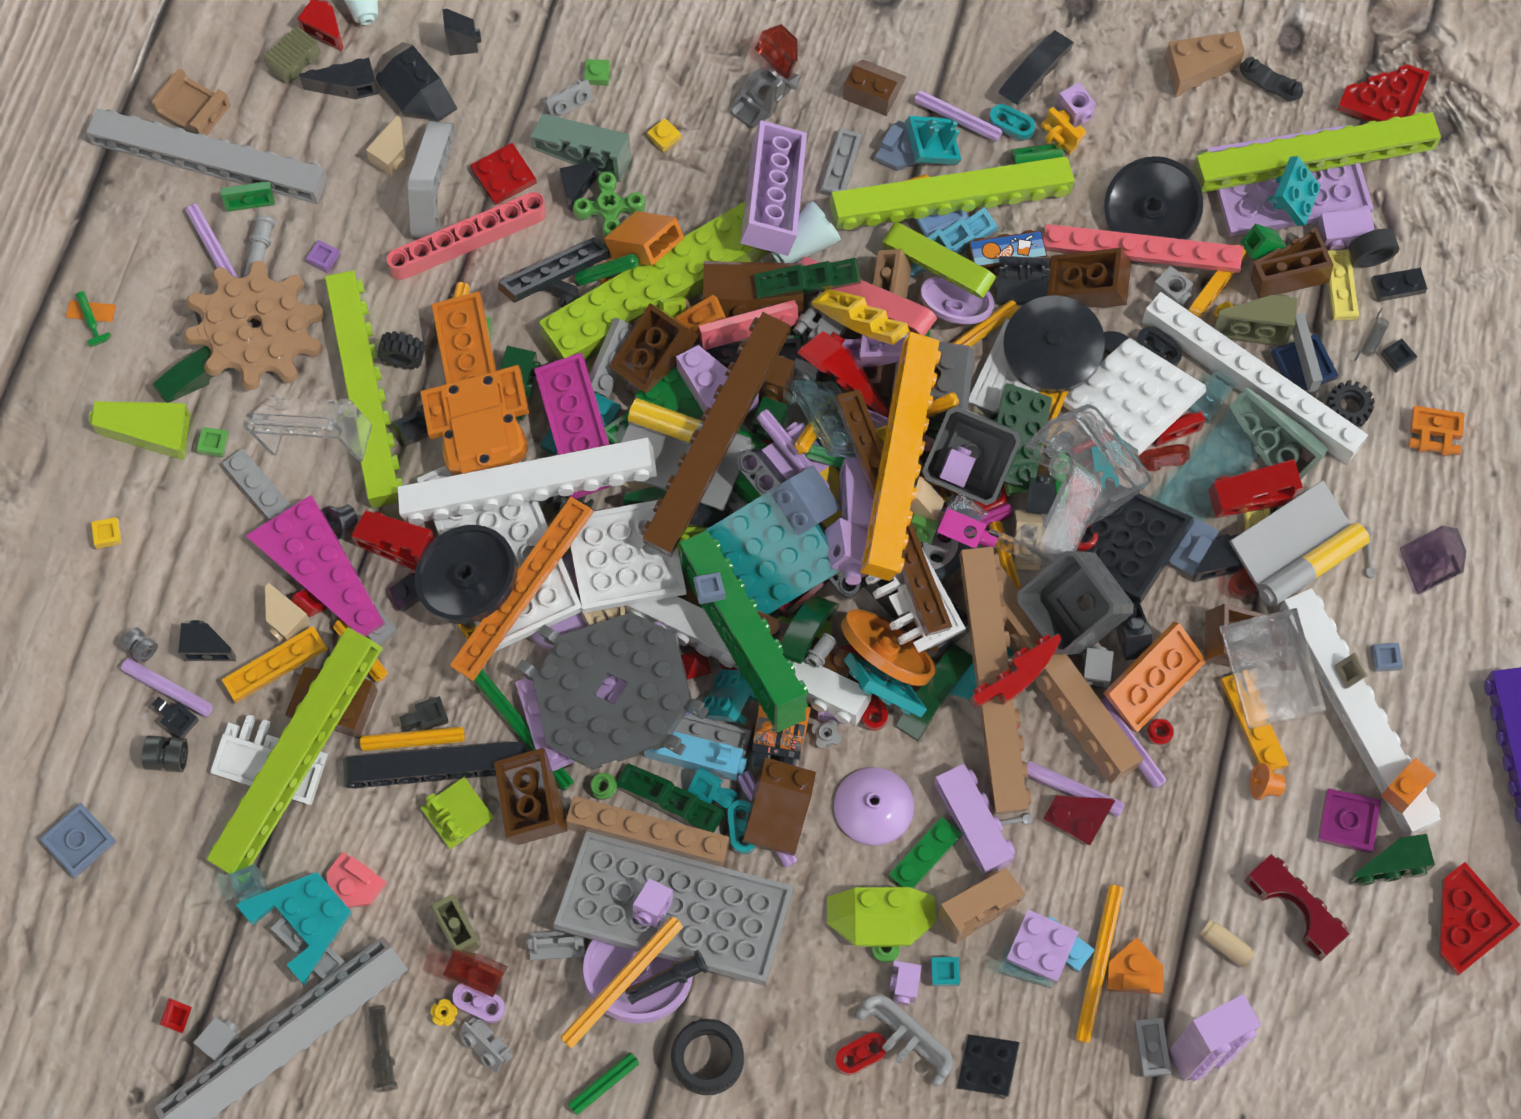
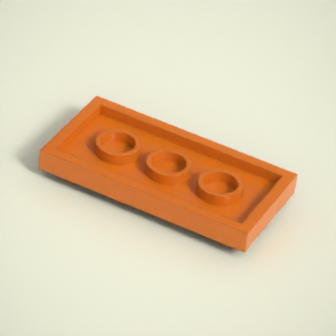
(1155, 677)

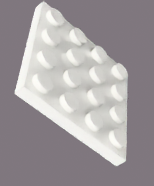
(1137, 394)
(617, 566)

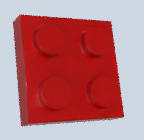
(503, 174)

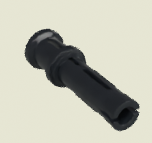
(678, 972)

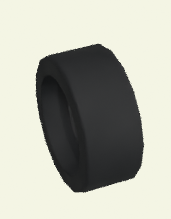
(1374, 248)

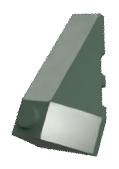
(1276, 434)

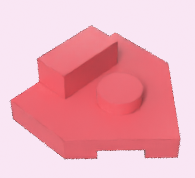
(354, 881)

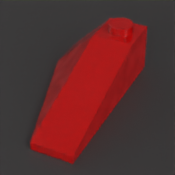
(834, 358)

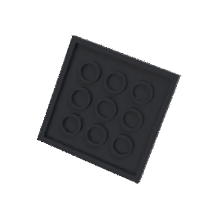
(1138, 542)

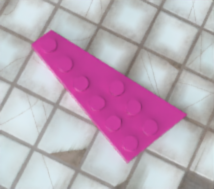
(313, 555)

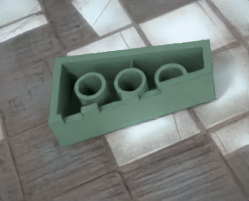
(582, 143)

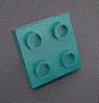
(933, 140)
(1296, 191)
(728, 697)

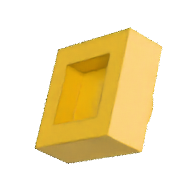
(664, 135)
(106, 532)

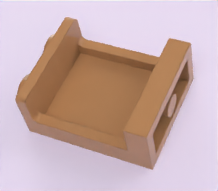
(189, 104)

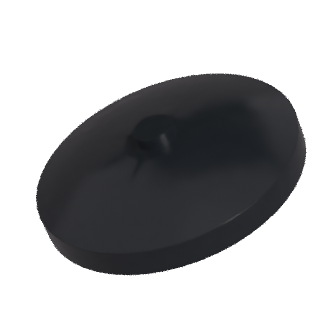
(1154, 199)
(1054, 344)
(466, 574)

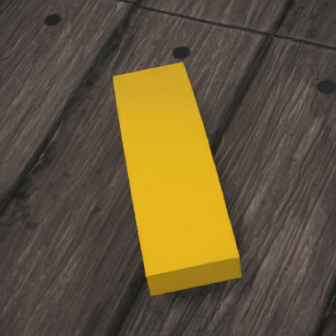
(855, 314)

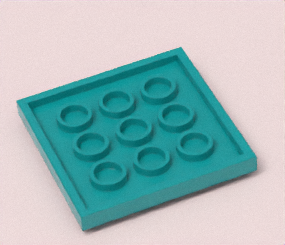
(770, 555)

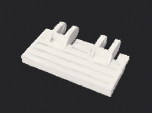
(994, 375)
(903, 604)
(243, 759)

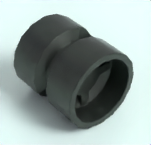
(162, 753)

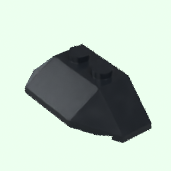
(414, 84)

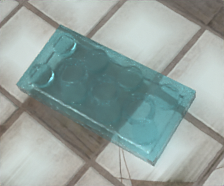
(819, 407)

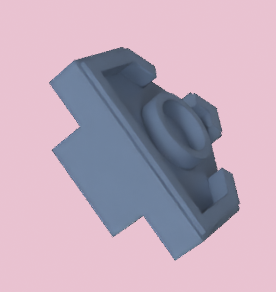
(897, 149)
(1194, 546)

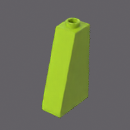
(144, 425)

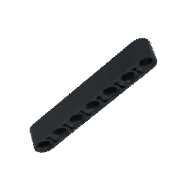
(756, 477)
(427, 765)

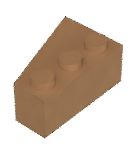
(1202, 58)
(980, 904)

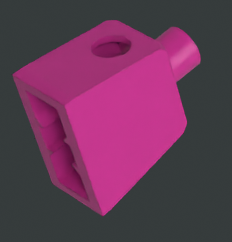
(954, 526)

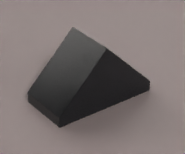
(578, 180)

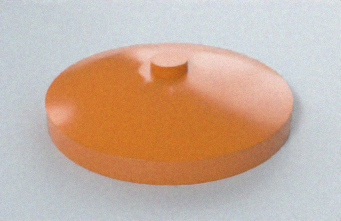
(879, 646)

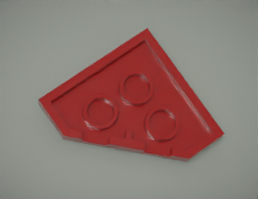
(1385, 94)
(1470, 919)

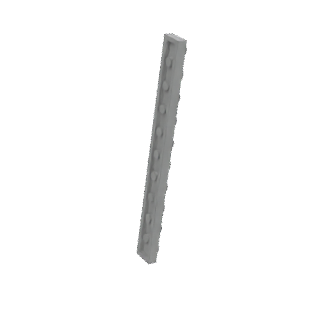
(272, 504)

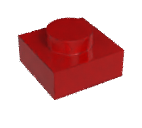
(308, 603)

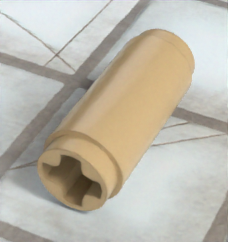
(1227, 943)

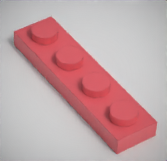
(737, 327)

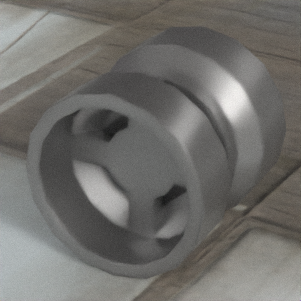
(139, 645)

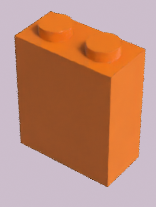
(645, 235)

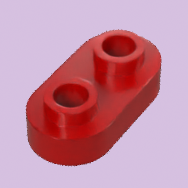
(878, 708)
(859, 1052)

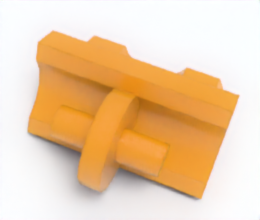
(1061, 131)

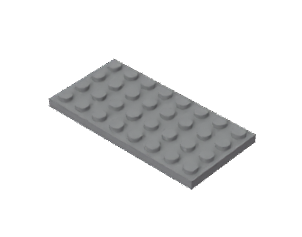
(722, 911)

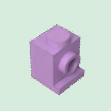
(905, 982)

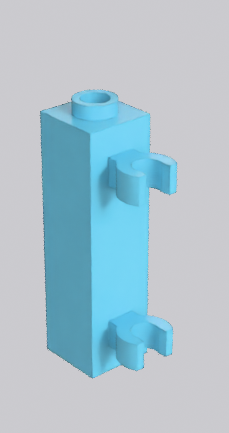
(714, 757)

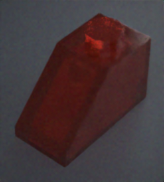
(779, 48)
(475, 971)

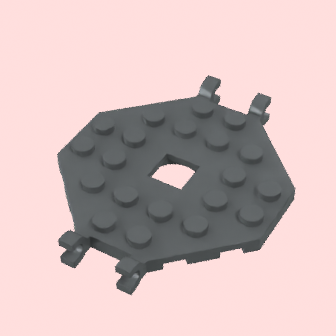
(645, 712)

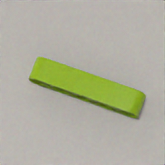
(939, 260)

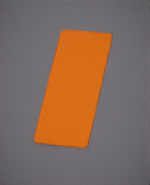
(101, 311)

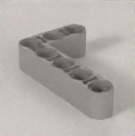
(427, 176)

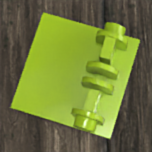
(456, 812)

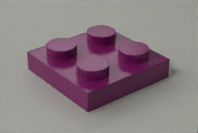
(1349, 820)

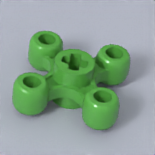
(608, 204)

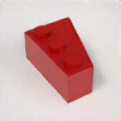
(1255, 489)
(392, 538)

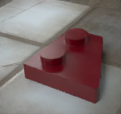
(1079, 815)

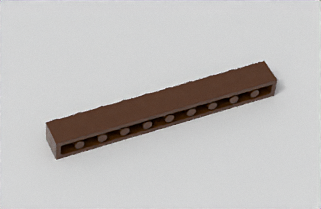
(716, 434)

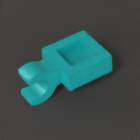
(709, 788)

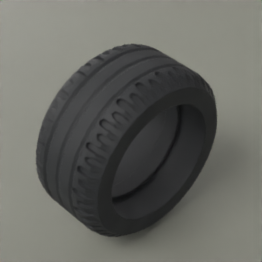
(697, 1029)

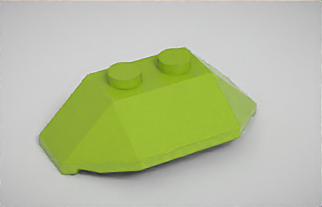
(881, 915)

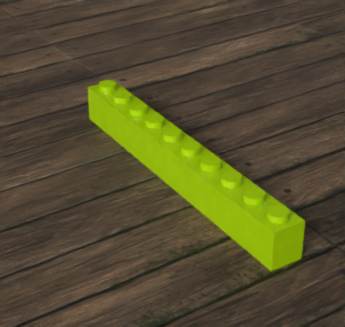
(1317, 151)
(951, 193)
(362, 385)
(295, 752)

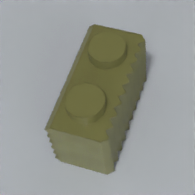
(292, 54)
(455, 924)

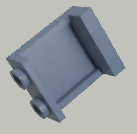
(805, 500)

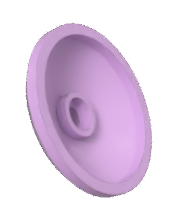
(954, 303)
(873, 823)

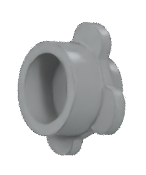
(826, 741)

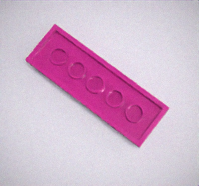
(572, 407)

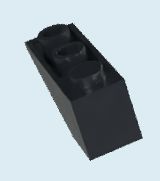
(344, 80)
(1134, 633)

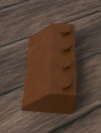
(736, 288)

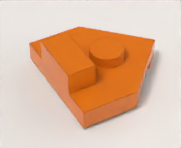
(1135, 971)

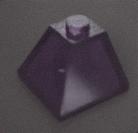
(1434, 558)

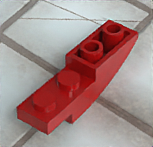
(1025, 668)

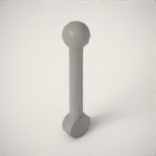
(1370, 572)
(1026, 818)

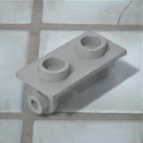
(570, 99)
(555, 945)
(475, 1036)

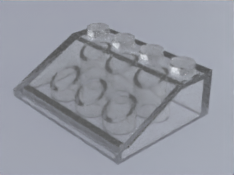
(1272, 669)

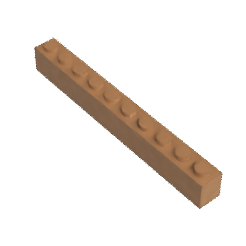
(990, 659)
(1071, 695)

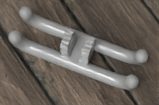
(909, 1031)

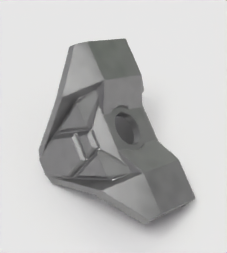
(751, 106)

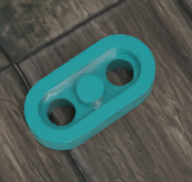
(1013, 122)
(737, 826)

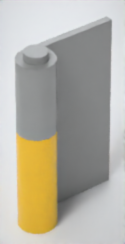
(670, 437)
(1298, 544)

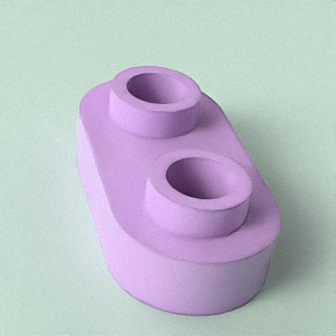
(478, 1005)

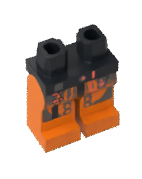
(784, 744)

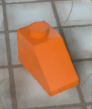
(1408, 785)

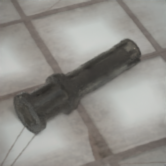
(386, 1062)

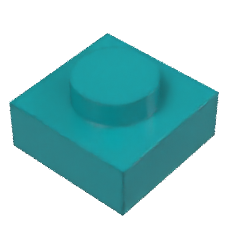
(945, 971)

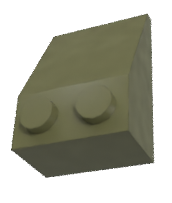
(1259, 321)

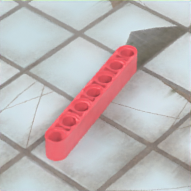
(460, 245)
(897, 308)

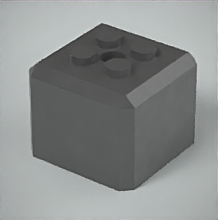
(955, 374)
(996, 449)
(1055, 597)

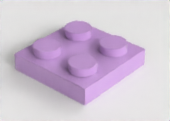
(1042, 946)

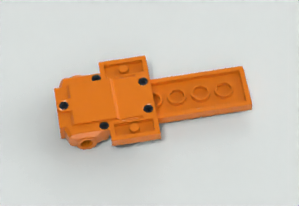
(478, 402)

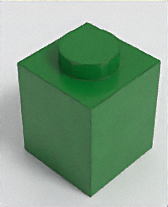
(1261, 241)

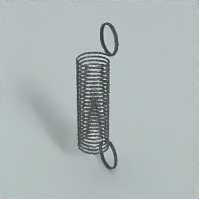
(1377, 338)

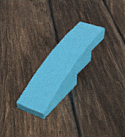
(960, 233)

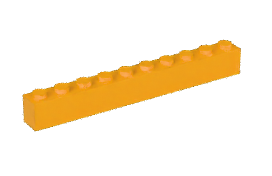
(900, 457)

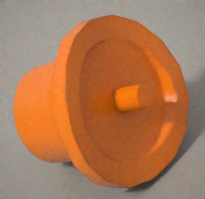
(1265, 782)

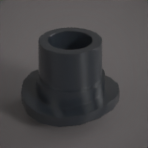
(340, 518)

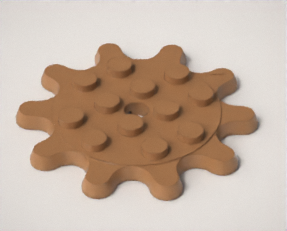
(250, 349)

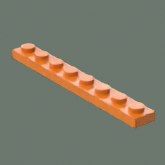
(529, 580)

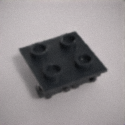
(1022, 279)
(988, 1065)

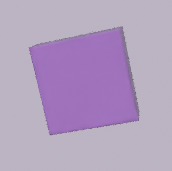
(322, 256)

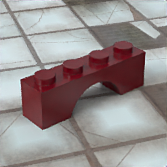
(1322, 930)

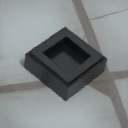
(1399, 355)

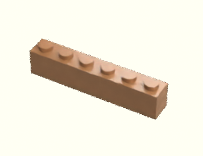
(892, 275)
(647, 831)

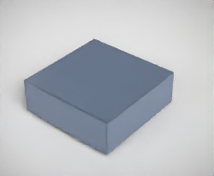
(709, 588)
(1386, 657)

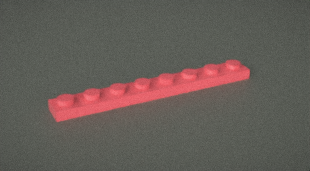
(1146, 247)

